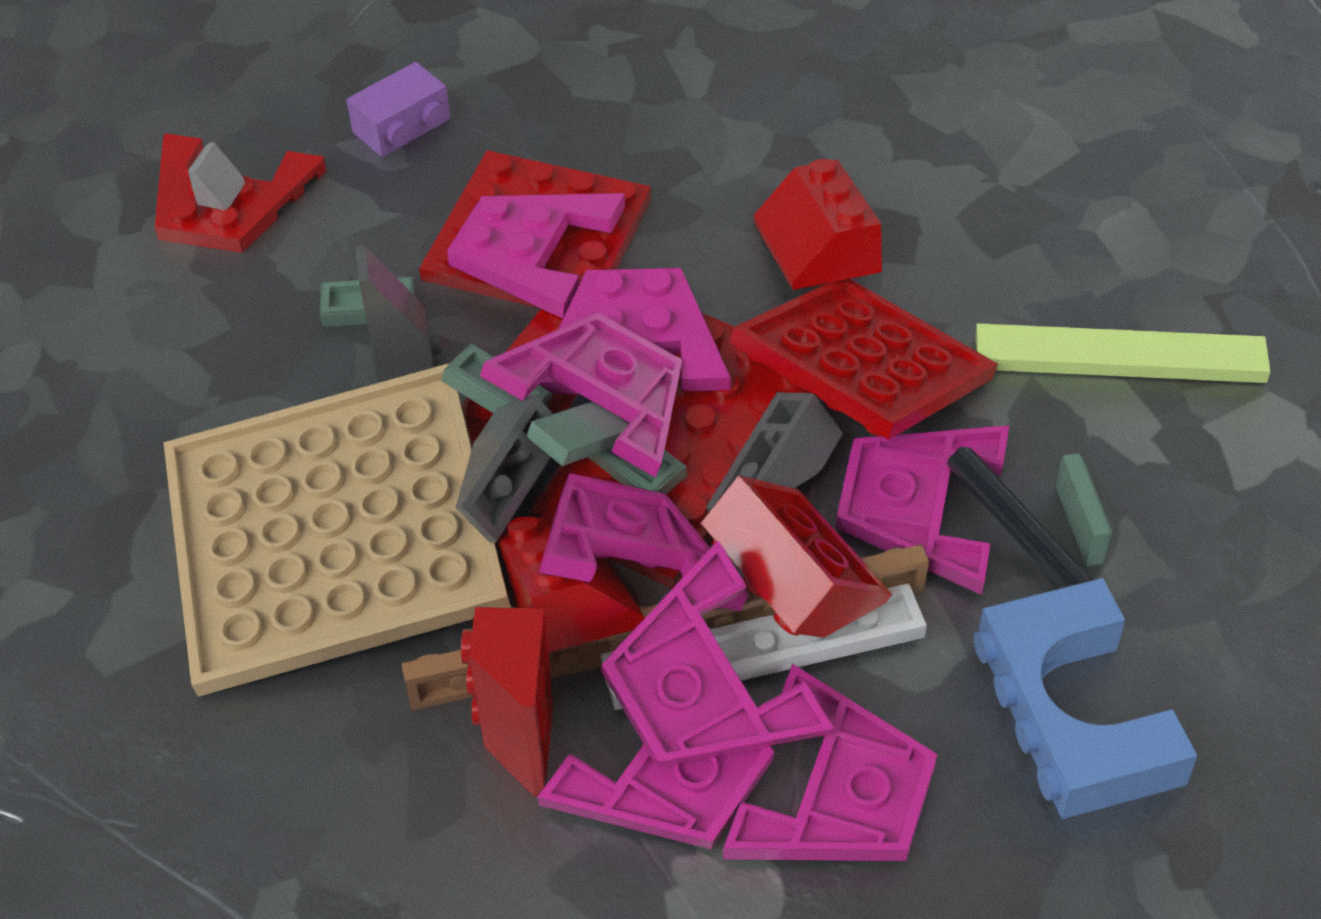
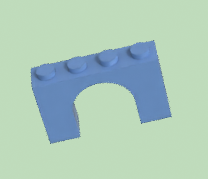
(1076, 761)

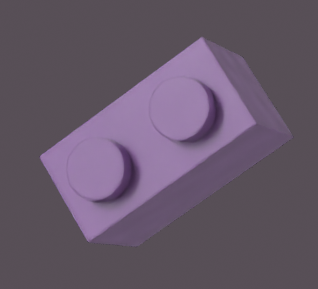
(398, 109)

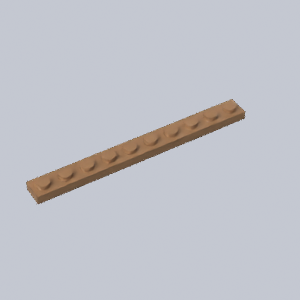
(442, 677)

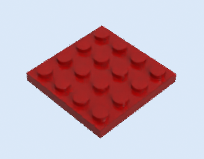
(513, 176)
(864, 356)

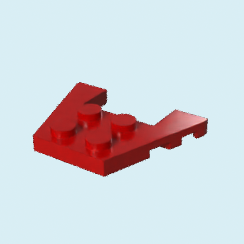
(251, 213)

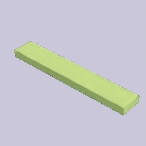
(1124, 353)

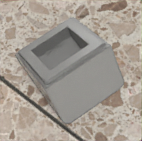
(215, 178)

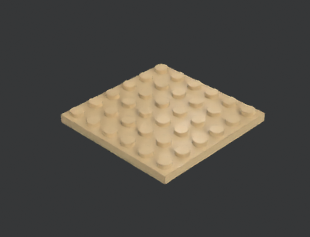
(326, 530)

